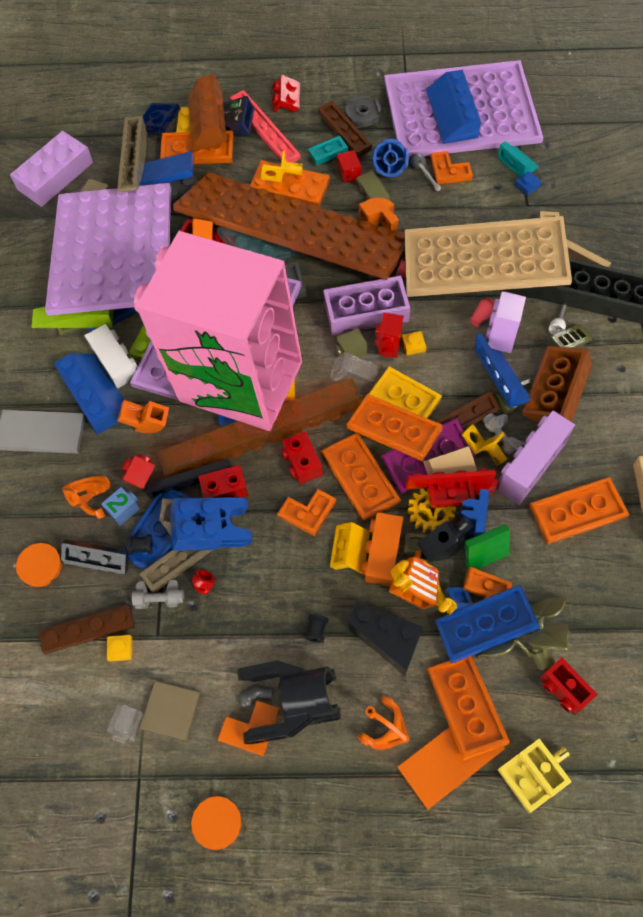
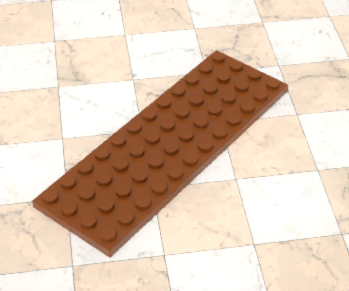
(294, 225)

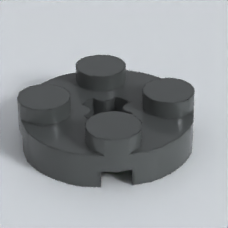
(368, 117)

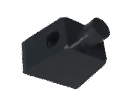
(446, 539)

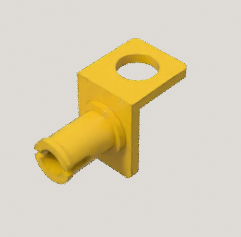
(285, 167)
(489, 445)

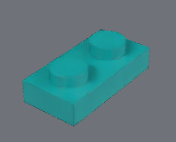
(327, 150)

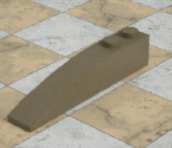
(132, 154)

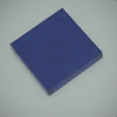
(159, 116)

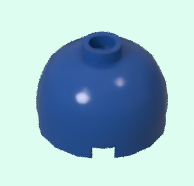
(390, 158)

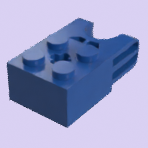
(207, 523)

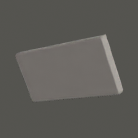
(41, 431)

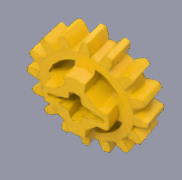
(422, 511)

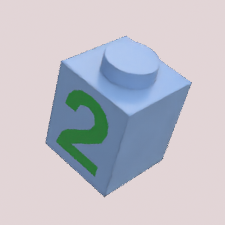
(121, 505)

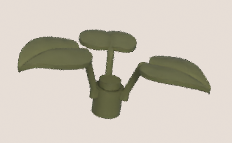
(548, 637)

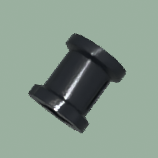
(139, 544)
(316, 628)

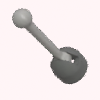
(418, 162)

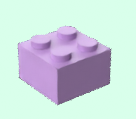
(505, 321)

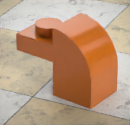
(379, 211)
(145, 419)

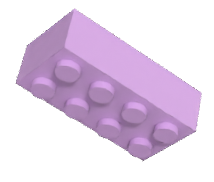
(51, 168)
(364, 304)
(534, 457)

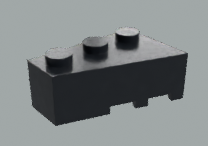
(387, 634)

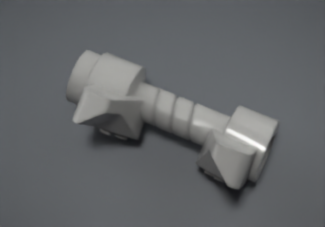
(495, 425)
(171, 597)

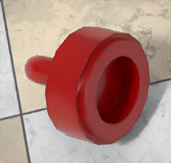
(203, 581)

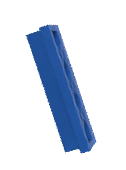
(501, 373)

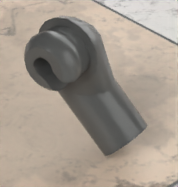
(254, 691)

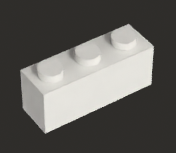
(112, 355)

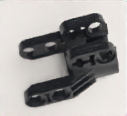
(301, 698)

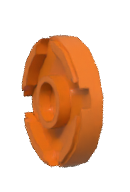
(38, 565)
(216, 823)

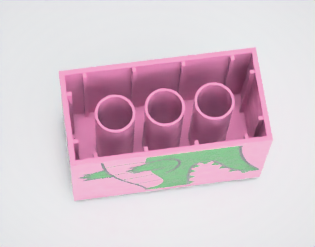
(222, 328)

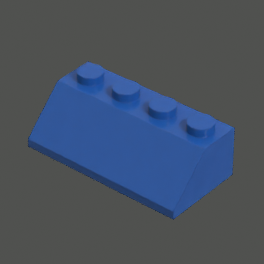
(454, 107)
(91, 389)

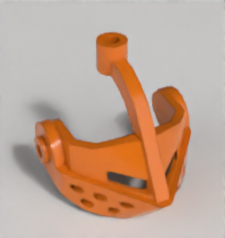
(94, 486)
(397, 733)

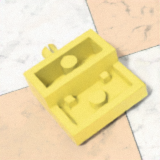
(535, 775)

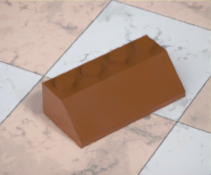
(206, 113)
(558, 383)

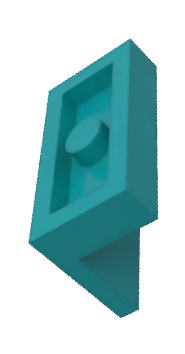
(516, 159)

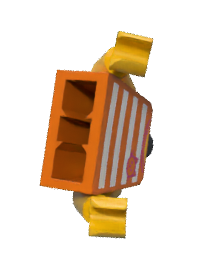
(419, 584)

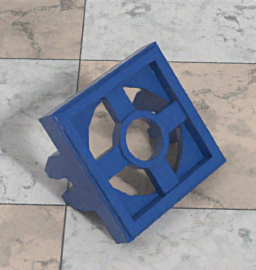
(478, 514)

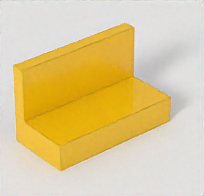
(349, 547)

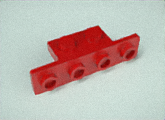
(450, 488)

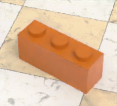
(382, 548)

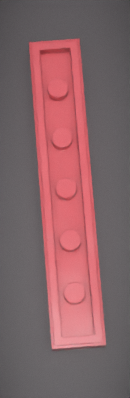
(270, 133)

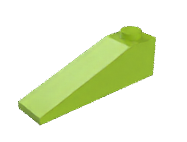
(90, 319)

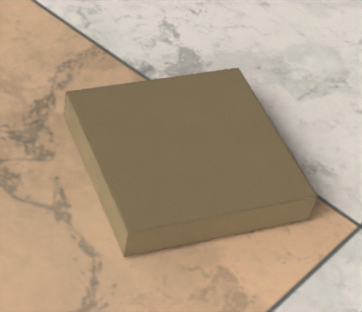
(170, 711)

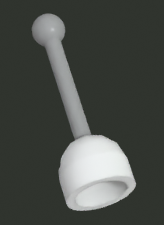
(558, 324)

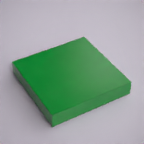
(487, 547)

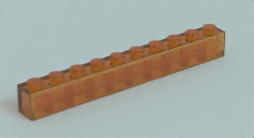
(241, 437)

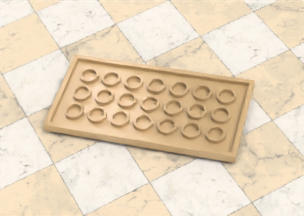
(487, 256)

